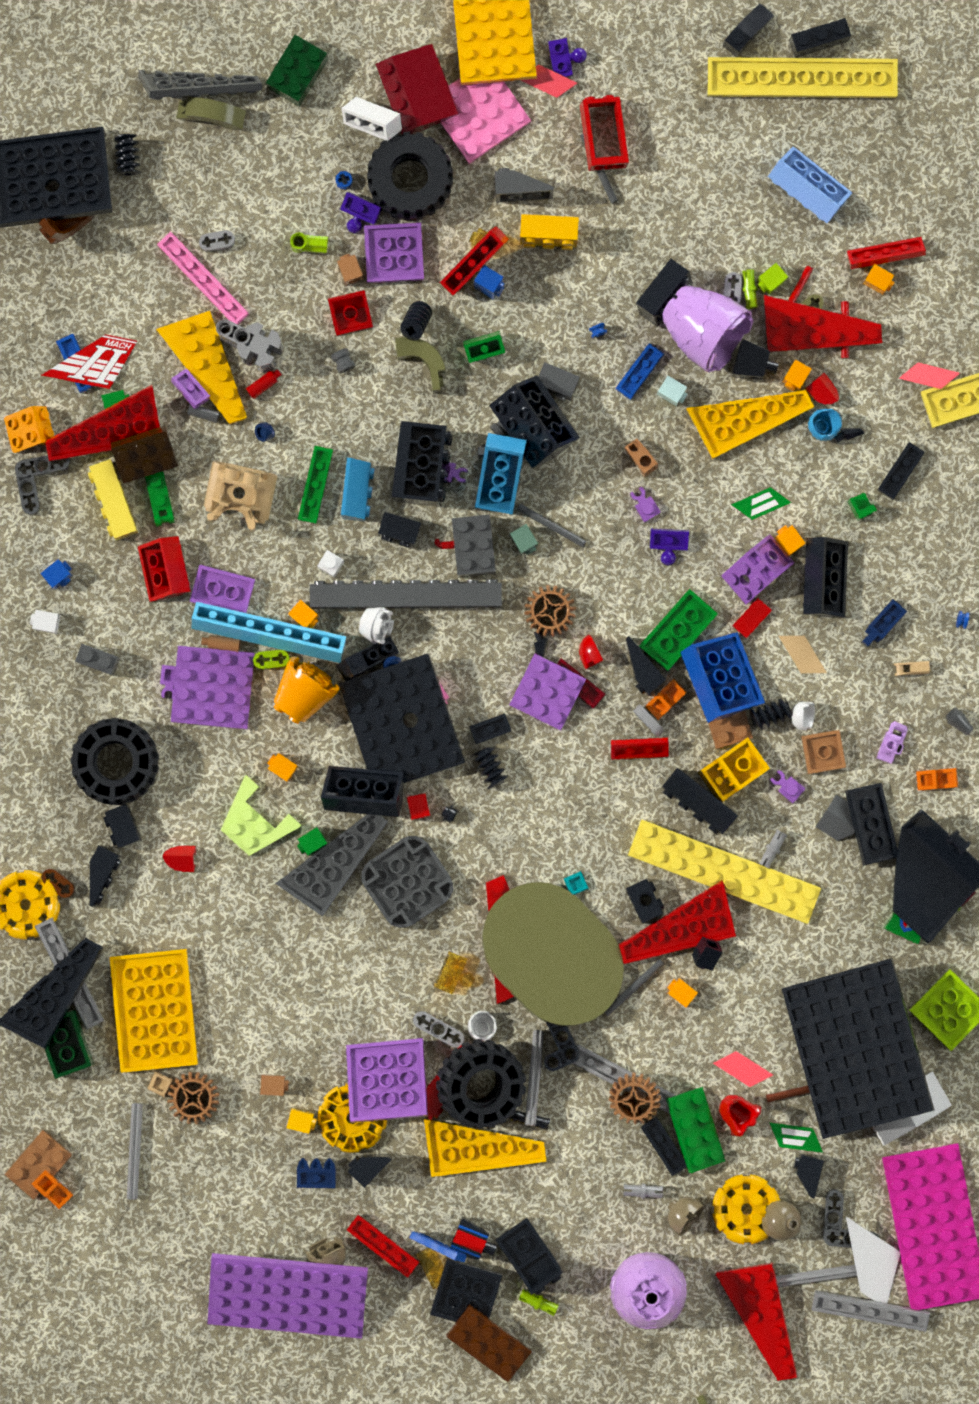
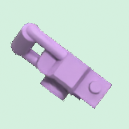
(891, 742)

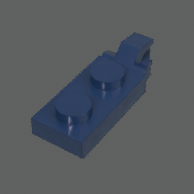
(884, 622)

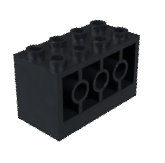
(534, 416)
(412, 455)

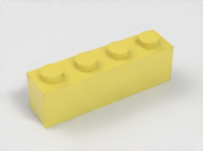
(113, 500)

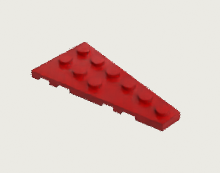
(759, 1304)

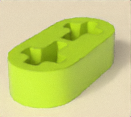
(271, 654)

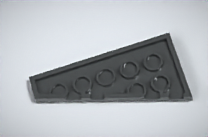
(195, 84)
(328, 870)

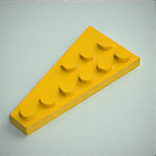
(203, 355)
(739, 421)
(464, 1149)

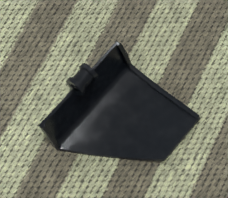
(931, 875)

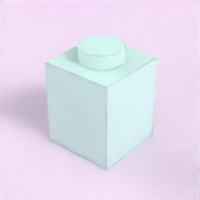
(672, 391)

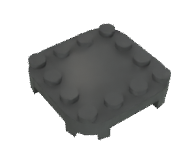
(407, 881)

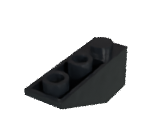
(366, 659)
(101, 867)

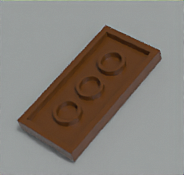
(488, 1343)

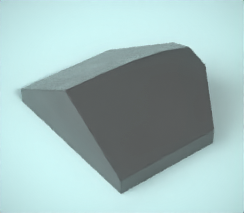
(837, 819)

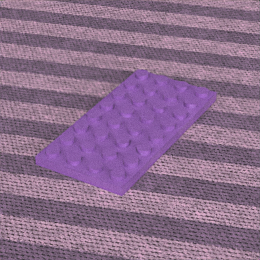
(287, 1295)

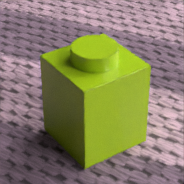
(772, 279)

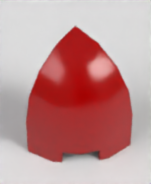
(823, 390)
(589, 652)
(180, 858)

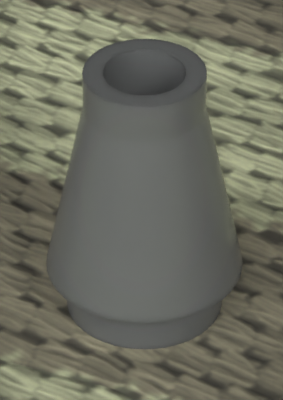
(959, 721)

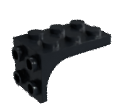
(530, 1256)

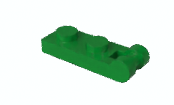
(159, 498)

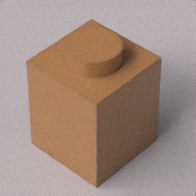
(349, 269)
(274, 1085)

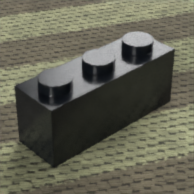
(820, 37)

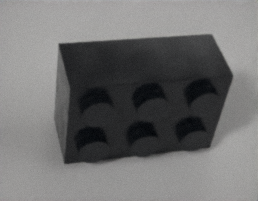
(662, 290)

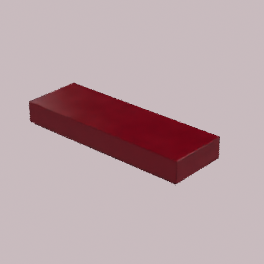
(589, 693)

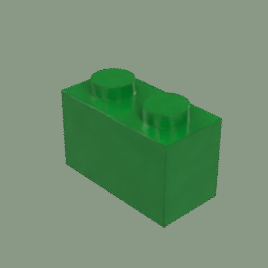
(484, 346)

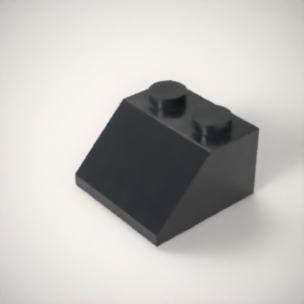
(368, 1166)

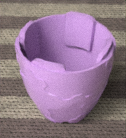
(706, 326)
(644, 1275)

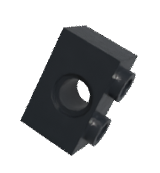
(635, 893)

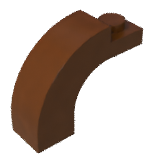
(60, 230)

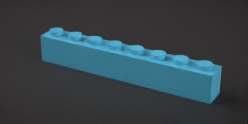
(268, 632)

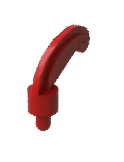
(444, 545)

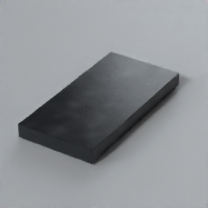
(872, 823)

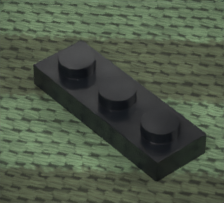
(900, 471)
(664, 1146)

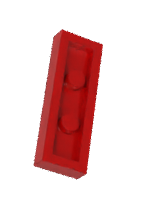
(639, 748)

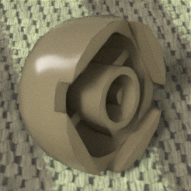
(683, 1214)
(781, 1220)
(327, 1253)

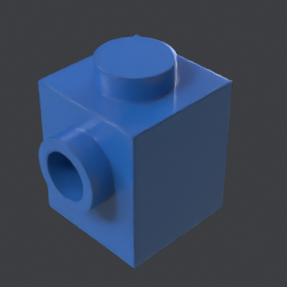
(57, 574)

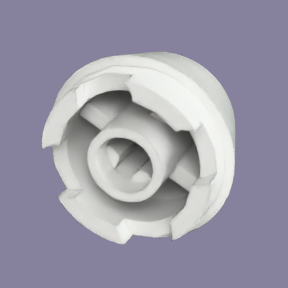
(376, 624)

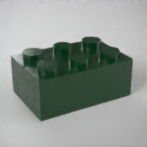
(297, 70)
(68, 1048)

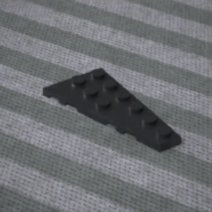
(47, 1002)

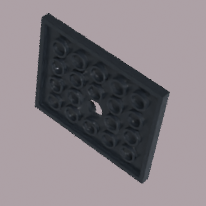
(72, 159)
(377, 714)

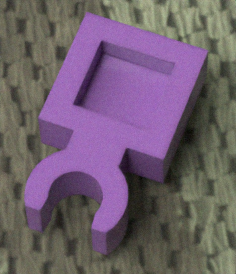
(454, 473)
(646, 507)
(167, 679)
(789, 788)

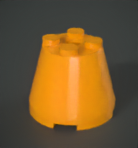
(303, 690)

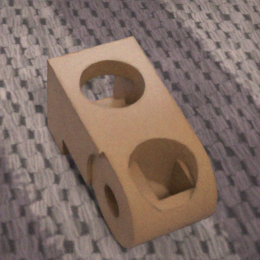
(641, 457)

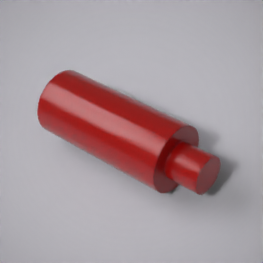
(263, 383)

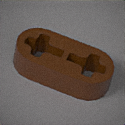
(61, 879)

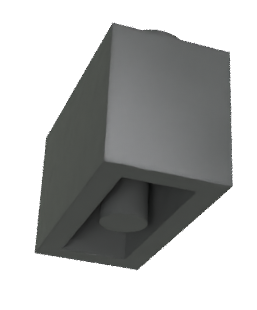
(558, 381)
(97, 659)

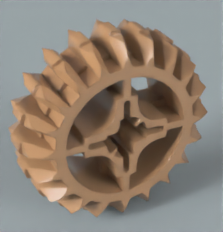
(565, 604)
(641, 1097)
(199, 1104)

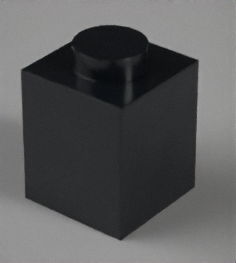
(707, 953)

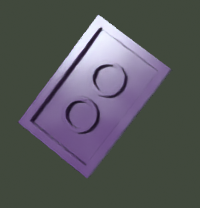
(222, 589)

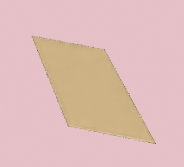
(802, 654)

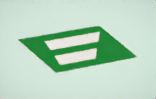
(761, 503)
(796, 1137)

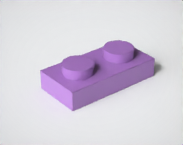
(190, 388)

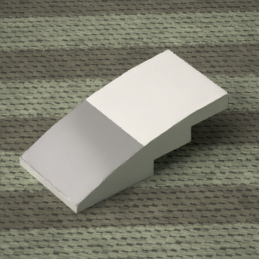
(892, 1130)

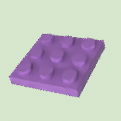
(394, 252)
(547, 691)

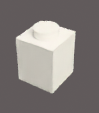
(330, 563)
(45, 621)

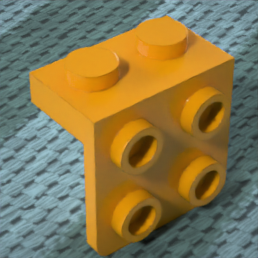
(28, 428)

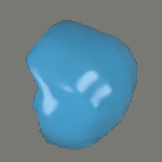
(825, 424)

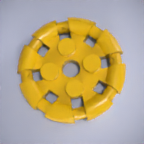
(37, 900)
(342, 1126)
(734, 1206)

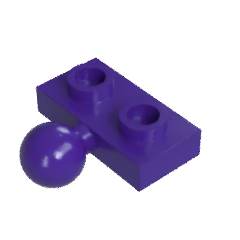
(562, 59)
(360, 209)
(669, 540)

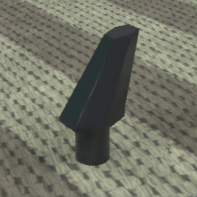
(848, 433)
(540, 645)

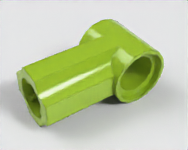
(311, 244)

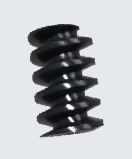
(125, 153)
(416, 320)
(770, 714)
(490, 767)

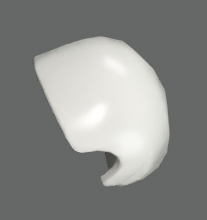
(803, 715)
(482, 1025)

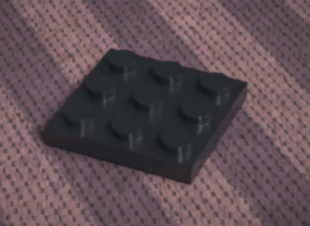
(464, 1286)

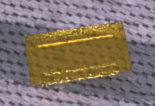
(431, 1265)

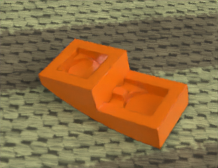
(666, 699)
(937, 779)
(52, 1189)

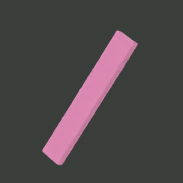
(202, 278)

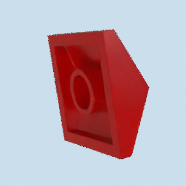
(350, 312)

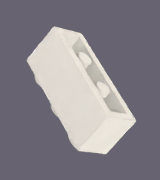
(371, 118)

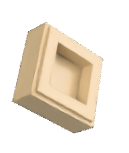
(160, 1084)

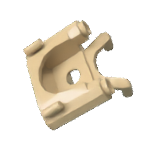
(258, 489)

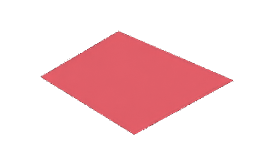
(550, 82)
(929, 375)
(743, 1069)

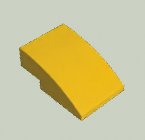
(733, 770)

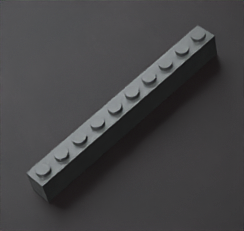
(406, 595)

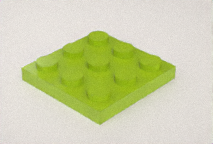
(948, 1010)

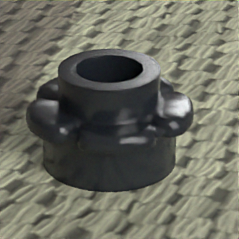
(449, 813)

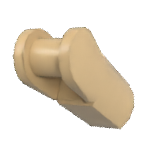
(915, 668)

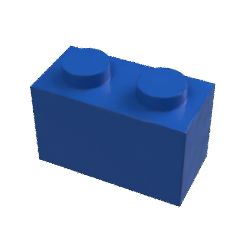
(489, 282)

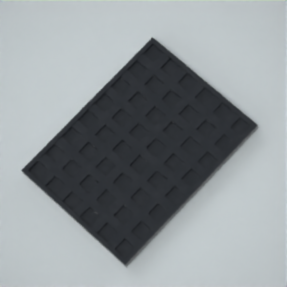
(857, 1049)

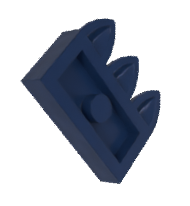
(316, 1175)

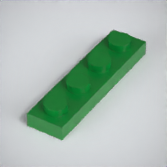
(315, 484)

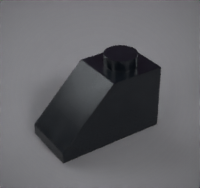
(808, 1171)

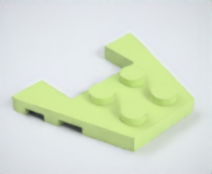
(248, 827)

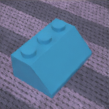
(357, 490)

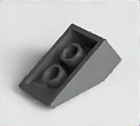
(519, 187)

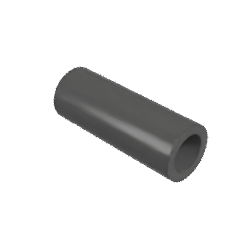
(204, 413)

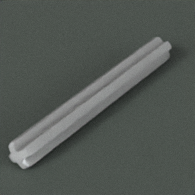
(534, 1078)
(134, 1151)
(816, 1276)

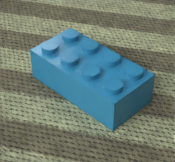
(500, 473)

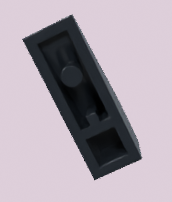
(747, 30)
(644, 672)

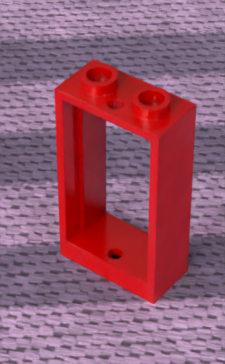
(603, 163)

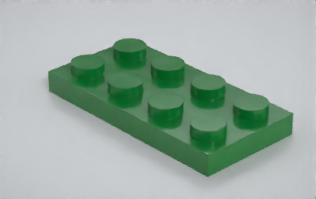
(678, 629)
(695, 1130)

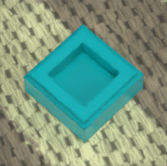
(576, 883)

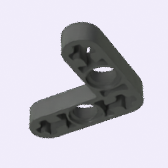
(29, 477)
(837, 1226)

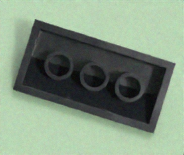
(825, 577)
(363, 791)
(699, 801)

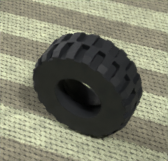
(406, 148)
(114, 732)
(502, 1099)

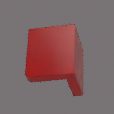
(418, 806)

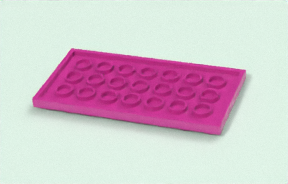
(933, 1226)

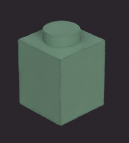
(524, 540)

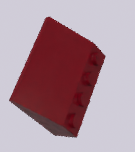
(417, 89)

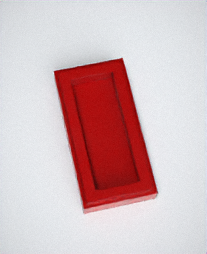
(751, 618)

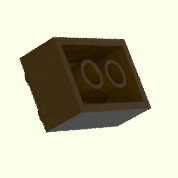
(144, 454)

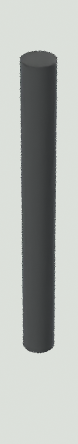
(604, 180)
(551, 525)
(633, 987)

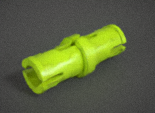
(750, 289)
(538, 1302)

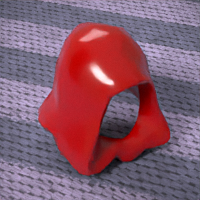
(738, 1114)

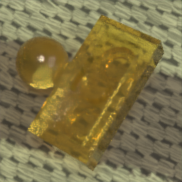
(452, 973)

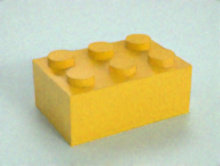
(549, 231)

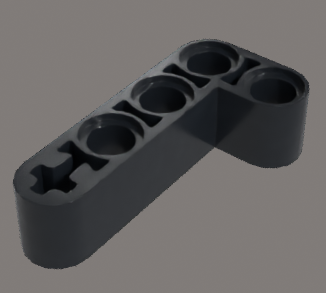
(562, 1046)

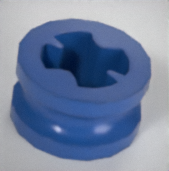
(347, 175)
(598, 330)
(962, 620)

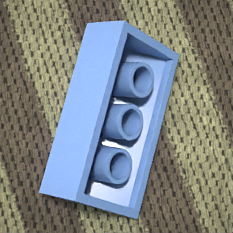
(809, 184)

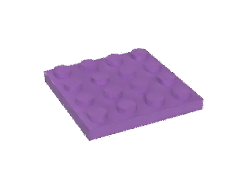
(212, 687)
(386, 1080)

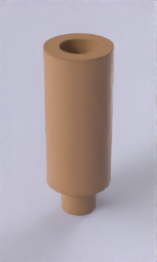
(221, 643)

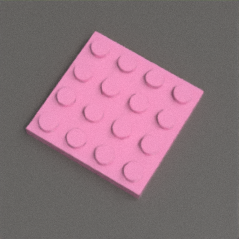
(485, 117)

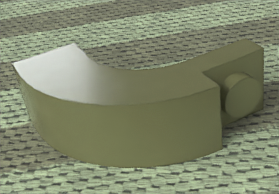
(211, 111)
(427, 354)

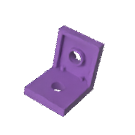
(758, 567)

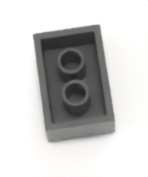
(473, 546)

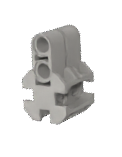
(256, 344)

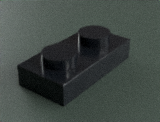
(490, 728)

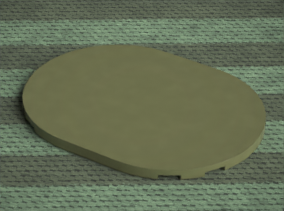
(552, 954)

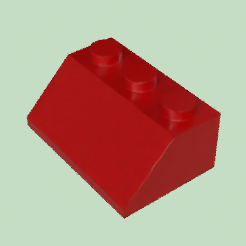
(164, 568)

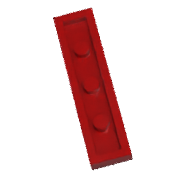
(886, 253)
(382, 1245)

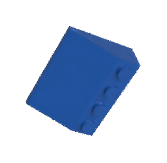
(722, 677)

